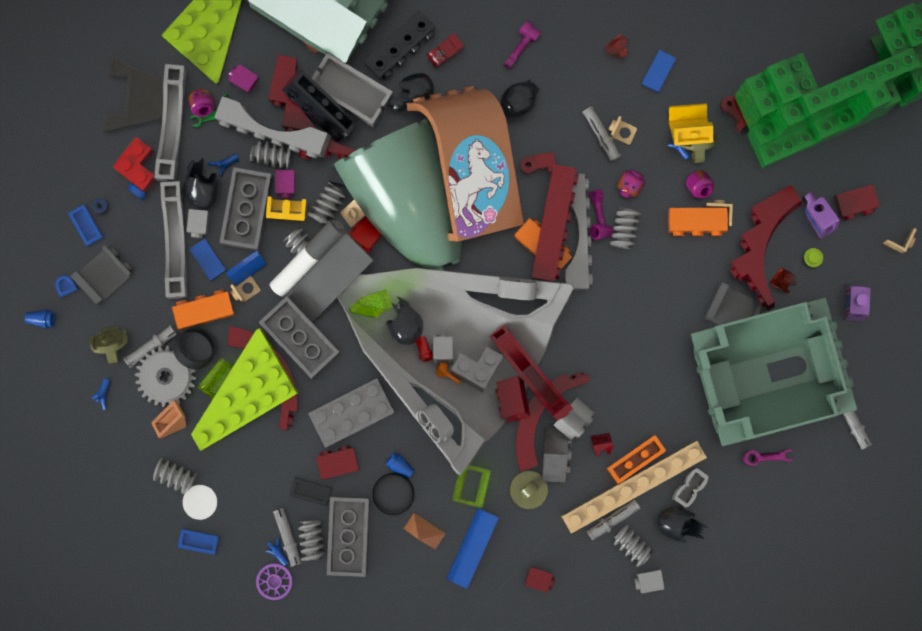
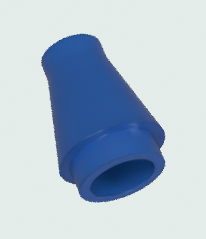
(41, 318)
(399, 465)

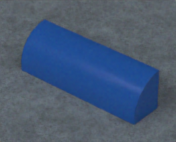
(472, 548)

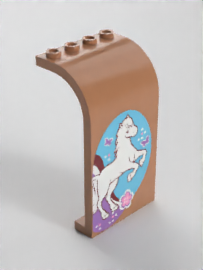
(474, 161)

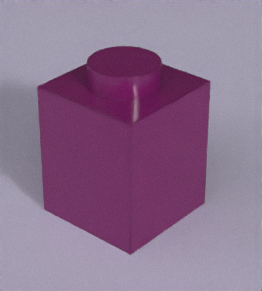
(243, 79)
(285, 183)

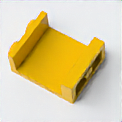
(690, 124)

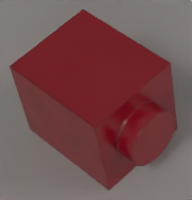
(539, 579)

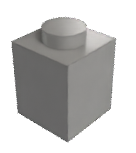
(198, 223)
(442, 349)
(649, 581)

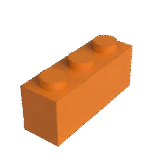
(697, 221)
(529, 235)
(203, 310)
(636, 459)

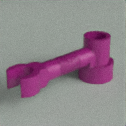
(529, 32)
(599, 230)
(756, 457)

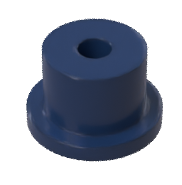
(96, 203)

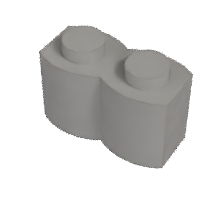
(573, 423)
(687, 492)

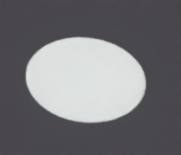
(200, 502)

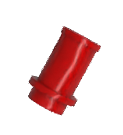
(424, 349)

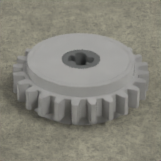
(152, 373)

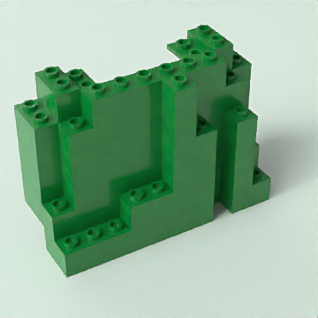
(794, 114)

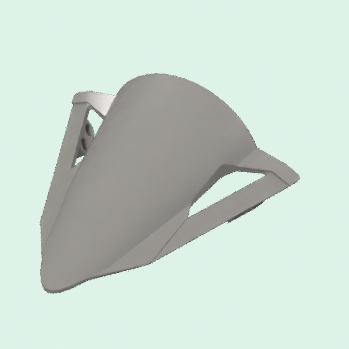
(450, 310)

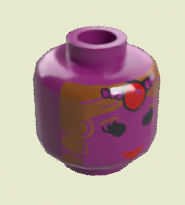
(201, 102)
(631, 183)
(700, 184)

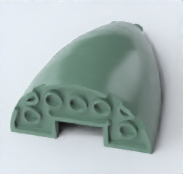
(404, 194)

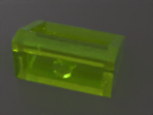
(372, 305)
(215, 378)
(481, 491)

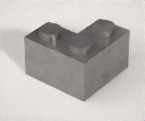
(477, 373)
(556, 455)

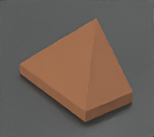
(169, 420)
(424, 531)

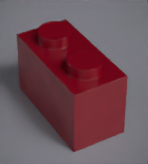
(856, 202)
(512, 399)
(337, 463)

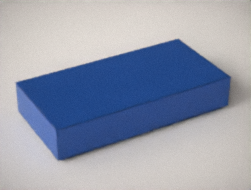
(658, 71)
(85, 225)
(207, 259)
(246, 268)
(198, 541)

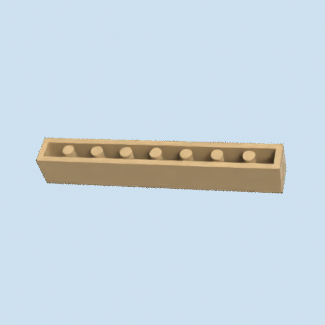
(633, 486)

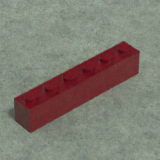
(553, 223)

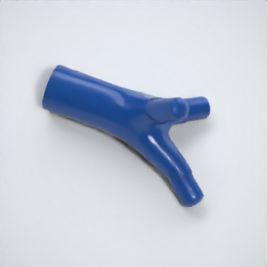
(684, 152)
(224, 163)
(101, 394)
(277, 552)

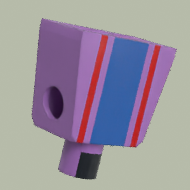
(823, 221)
(857, 302)

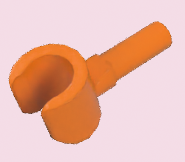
(442, 371)

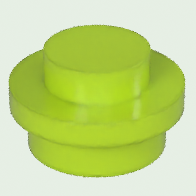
(813, 257)

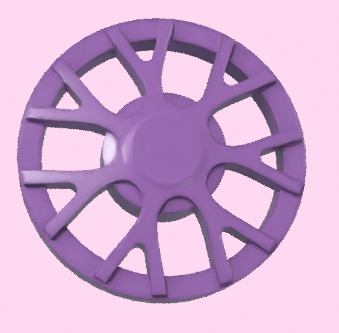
(274, 581)

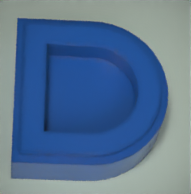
(137, 191)
(65, 285)

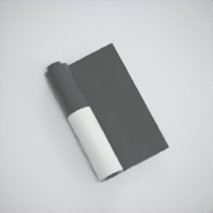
(322, 270)

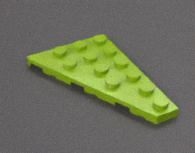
(205, 34)
(249, 391)

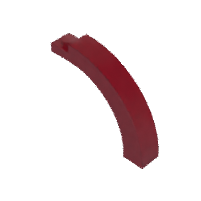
(239, 338)
(530, 373)
(526, 430)

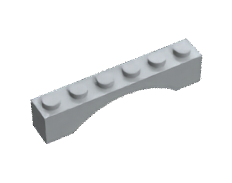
(173, 105)
(308, 139)
(175, 245)
(578, 270)

